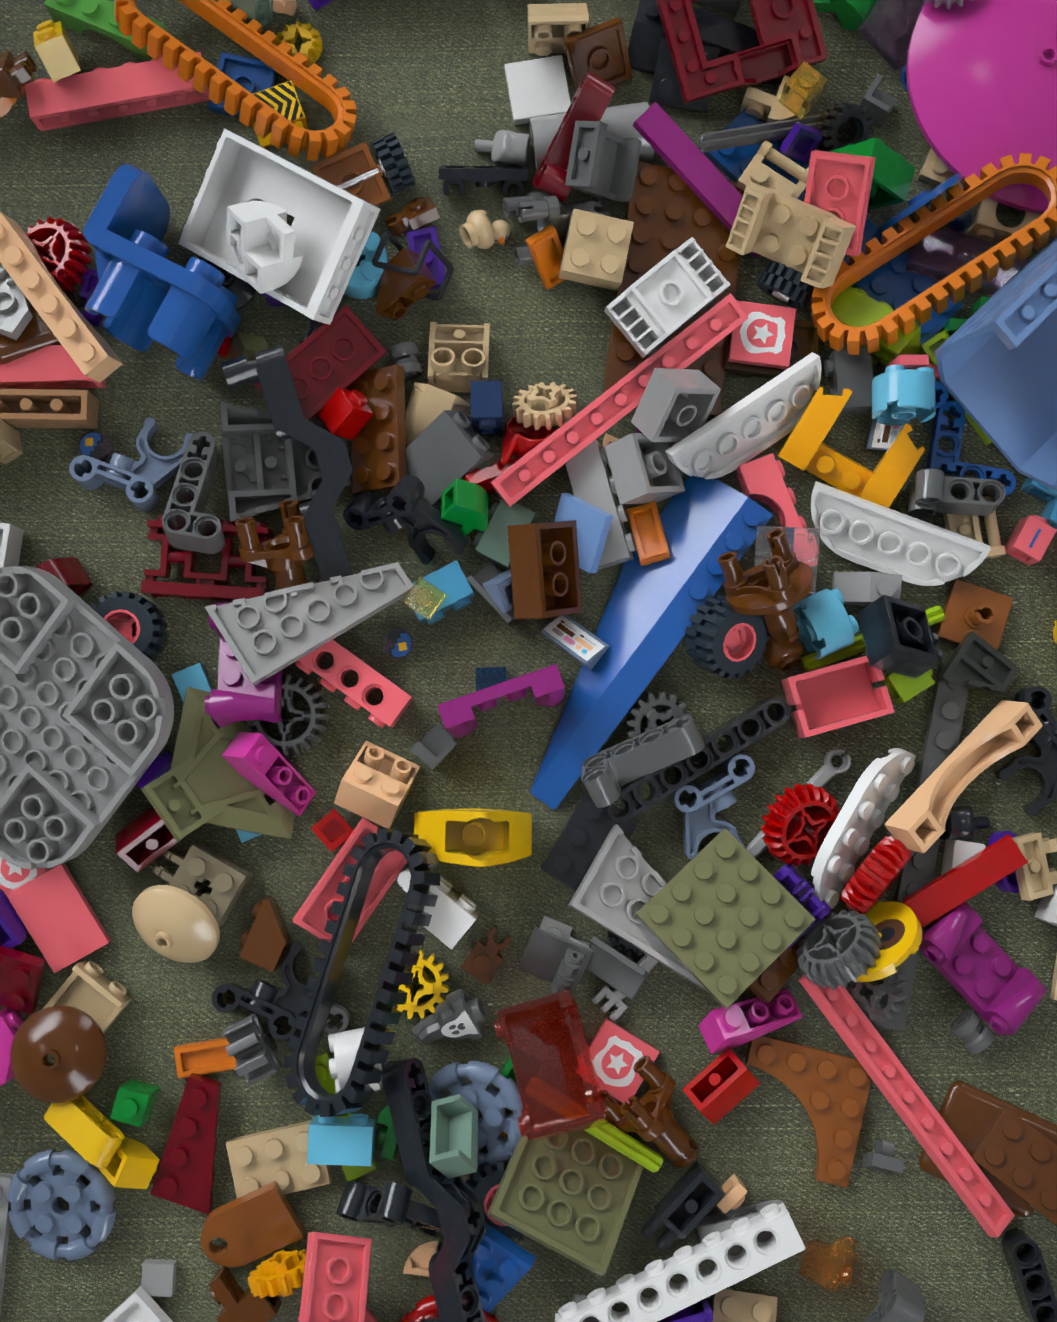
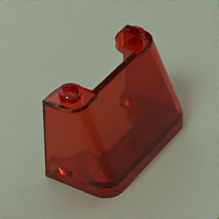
(552, 1066)

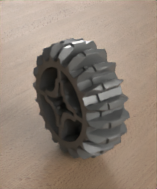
(288, 729)
(839, 949)

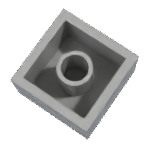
(674, 404)
(642, 470)

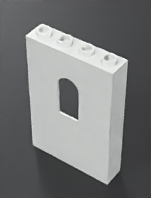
(327, 223)

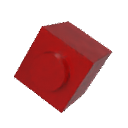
(346, 413)

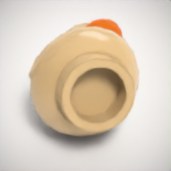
(481, 233)

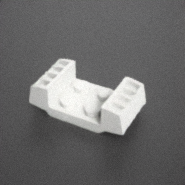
(666, 297)

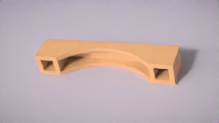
(69, 326)
(925, 812)

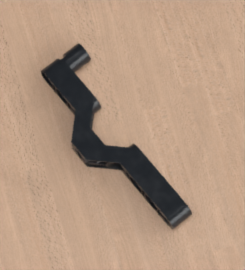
(330, 450)
(455, 1200)

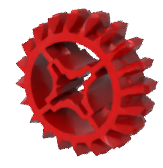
(66, 246)
(791, 822)
(875, 875)

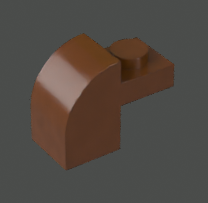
(240, 1304)

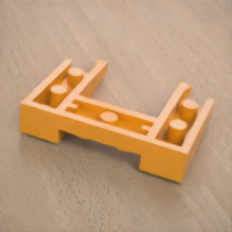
(809, 453)

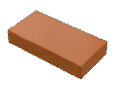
(547, 255)
(648, 533)
(203, 1058)

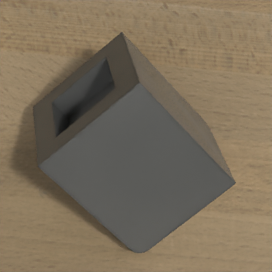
(878, 103)
(434, 747)

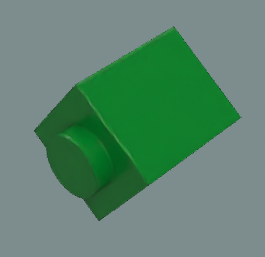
(134, 1102)

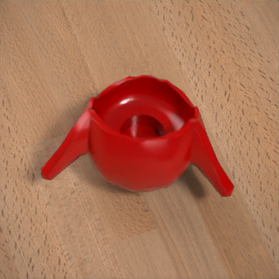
(521, 440)

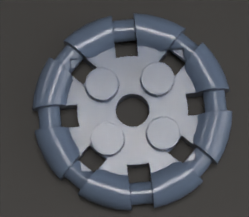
(488, 1101)
(49, 1216)

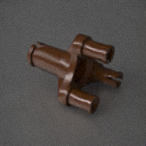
(283, 553)
(653, 1116)

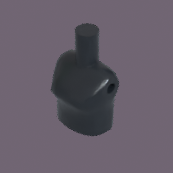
(961, 824)

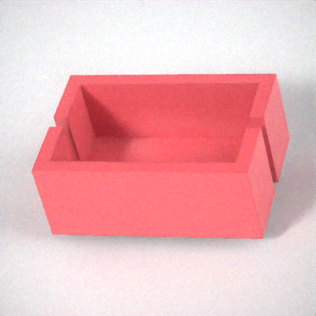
(836, 697)

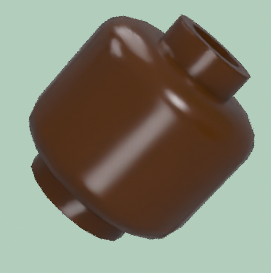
(784, 655)

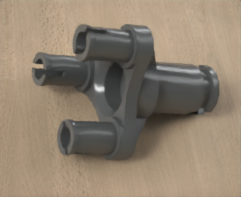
(545, 211)

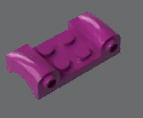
(544, 684)
(236, 696)
(981, 970)

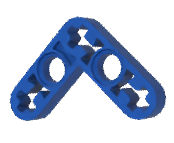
(950, 460)

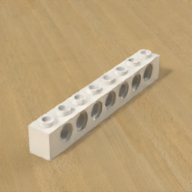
(698, 1283)

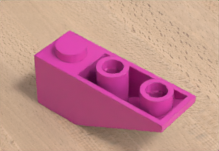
(269, 771)
(747, 1021)

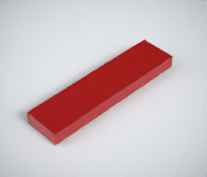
(965, 880)

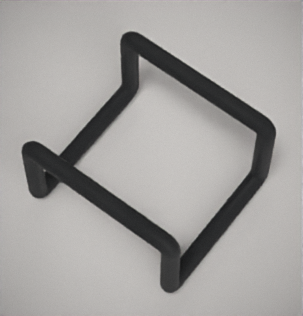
(428, 244)

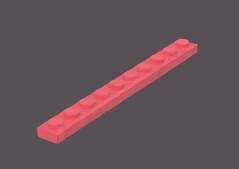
(616, 401)
(912, 1106)

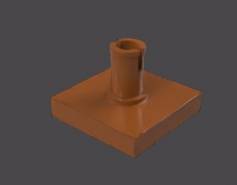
(975, 610)

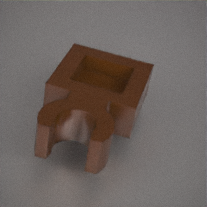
(414, 215)
(484, 959)

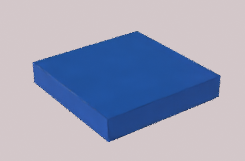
(247, 72)

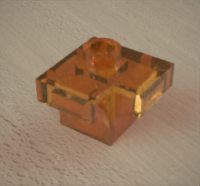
(830, 1264)

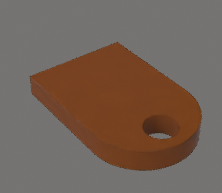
(251, 1227)

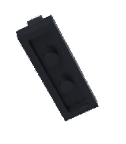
(483, 176)

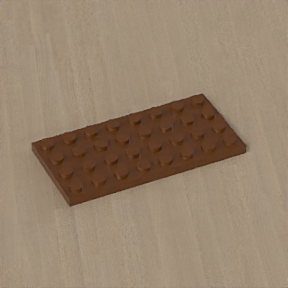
(663, 219)

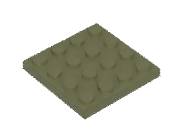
(725, 918)
(568, 1195)

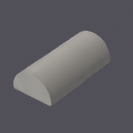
(619, 122)

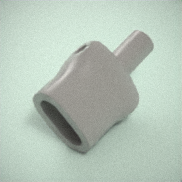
(506, 148)

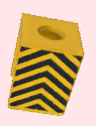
(284, 101)

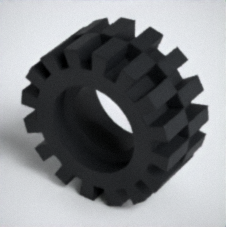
(836, 115)

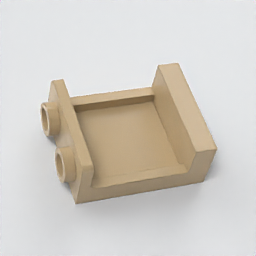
(92, 993)

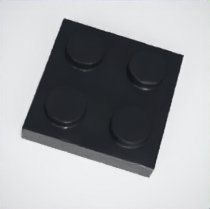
(665, 81)

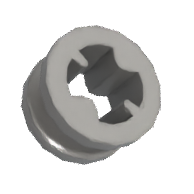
(335, 1009)

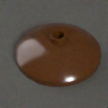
(77, 1049)

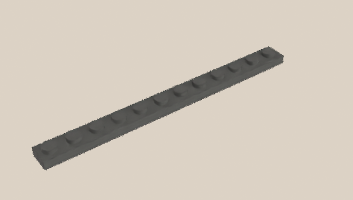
(939, 742)

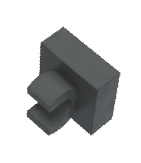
(882, 1159)

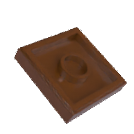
(599, 51)

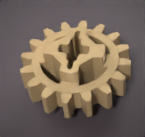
(545, 405)

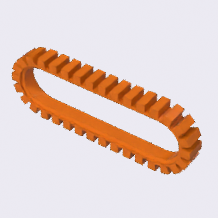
(238, 98)
(924, 224)

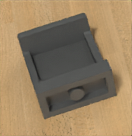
(602, 162)
(445, 452)

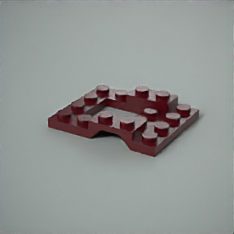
(786, 36)

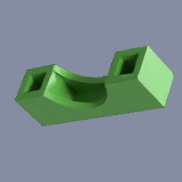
(95, 16)

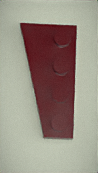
(189, 1156)

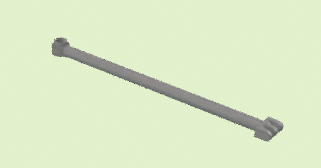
(755, 848)

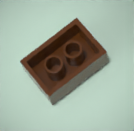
(544, 569)

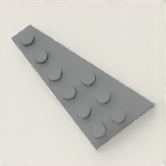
(296, 620)
(616, 890)

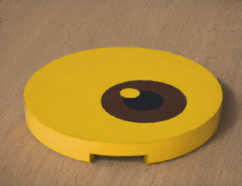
(899, 935)

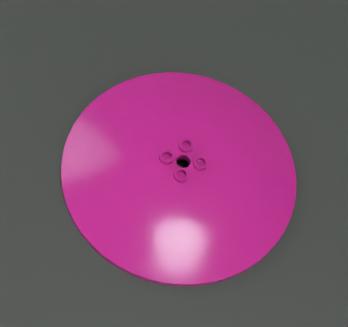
(987, 87)

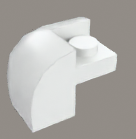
(262, 244)

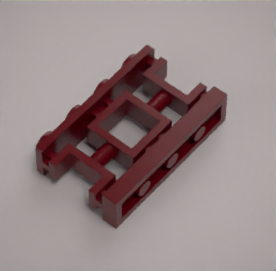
(206, 583)

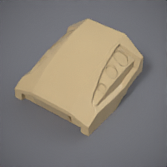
(458, 356)
(426, 405)

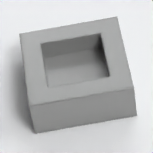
(159, 1277)

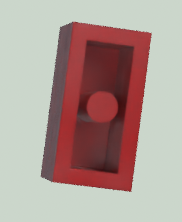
(721, 1086)

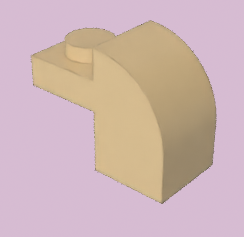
(765, 105)

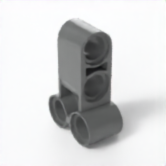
(933, 495)

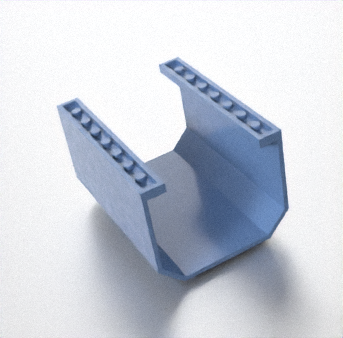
(1006, 367)

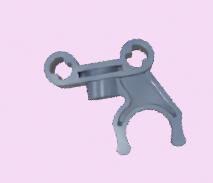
(131, 475)
(707, 800)

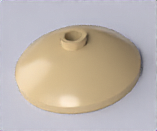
(175, 924)

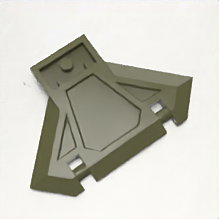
(206, 787)

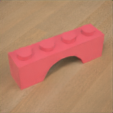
(764, 482)

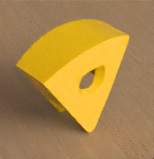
(476, 835)

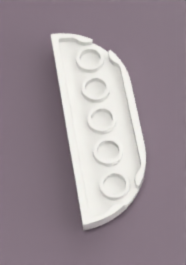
(749, 424)
(891, 539)
(857, 822)

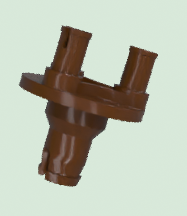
(769, 587)

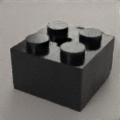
(899, 637)

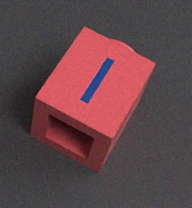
(1030, 539)

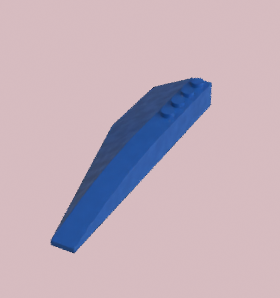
(647, 622)

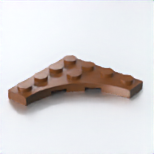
(831, 1091)

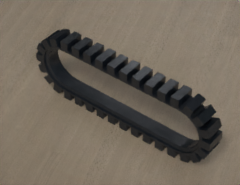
(312, 1025)

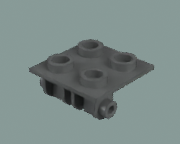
(555, 960)

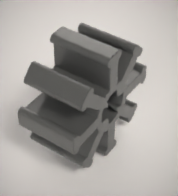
(252, 1049)

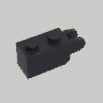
(684, 1205)

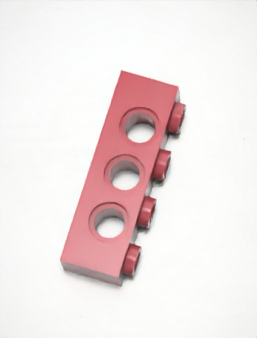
(394, 700)

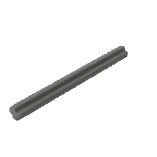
(756, 133)

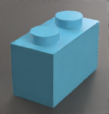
(342, 1140)

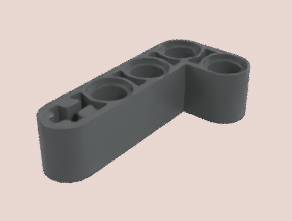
(197, 490)
(638, 757)
(898, 1300)

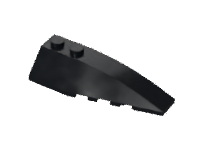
(713, 29)

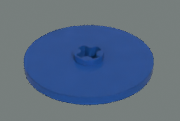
(920, 200)

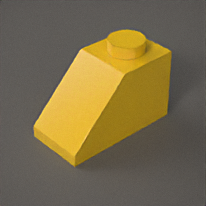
(131, 1165)

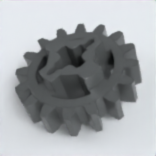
(650, 715)
(881, 997)

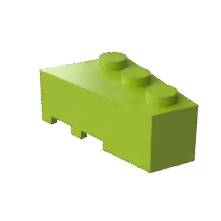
(859, 310)

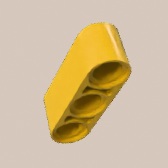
(85, 1130)

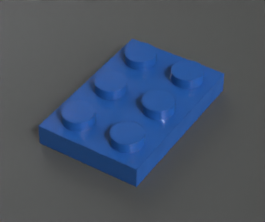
(498, 1267)

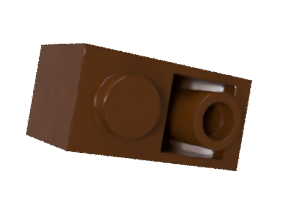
(401, 290)
(267, 938)

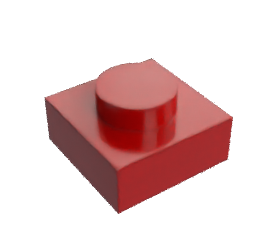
(332, 829)

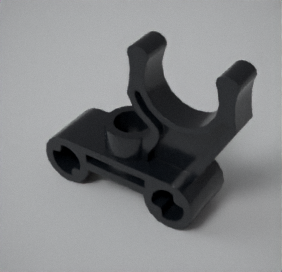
(405, 508)
(1046, 746)
(268, 999)
(387, 1206)

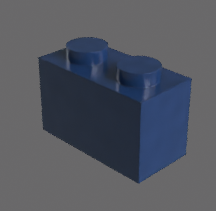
(487, 407)

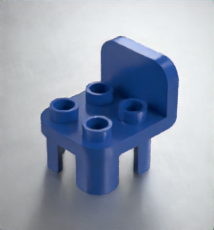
(144, 290)

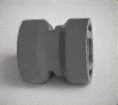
(406, 355)
(970, 1030)

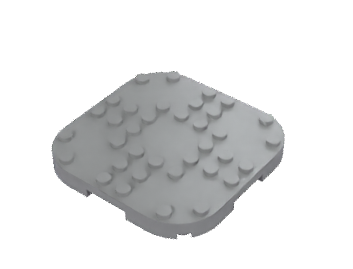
(75, 719)

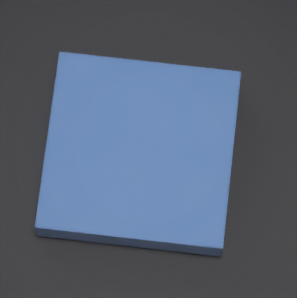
(591, 527)

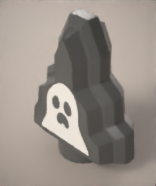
(454, 1018)

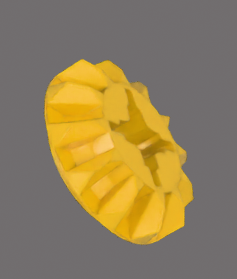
(312, 40)

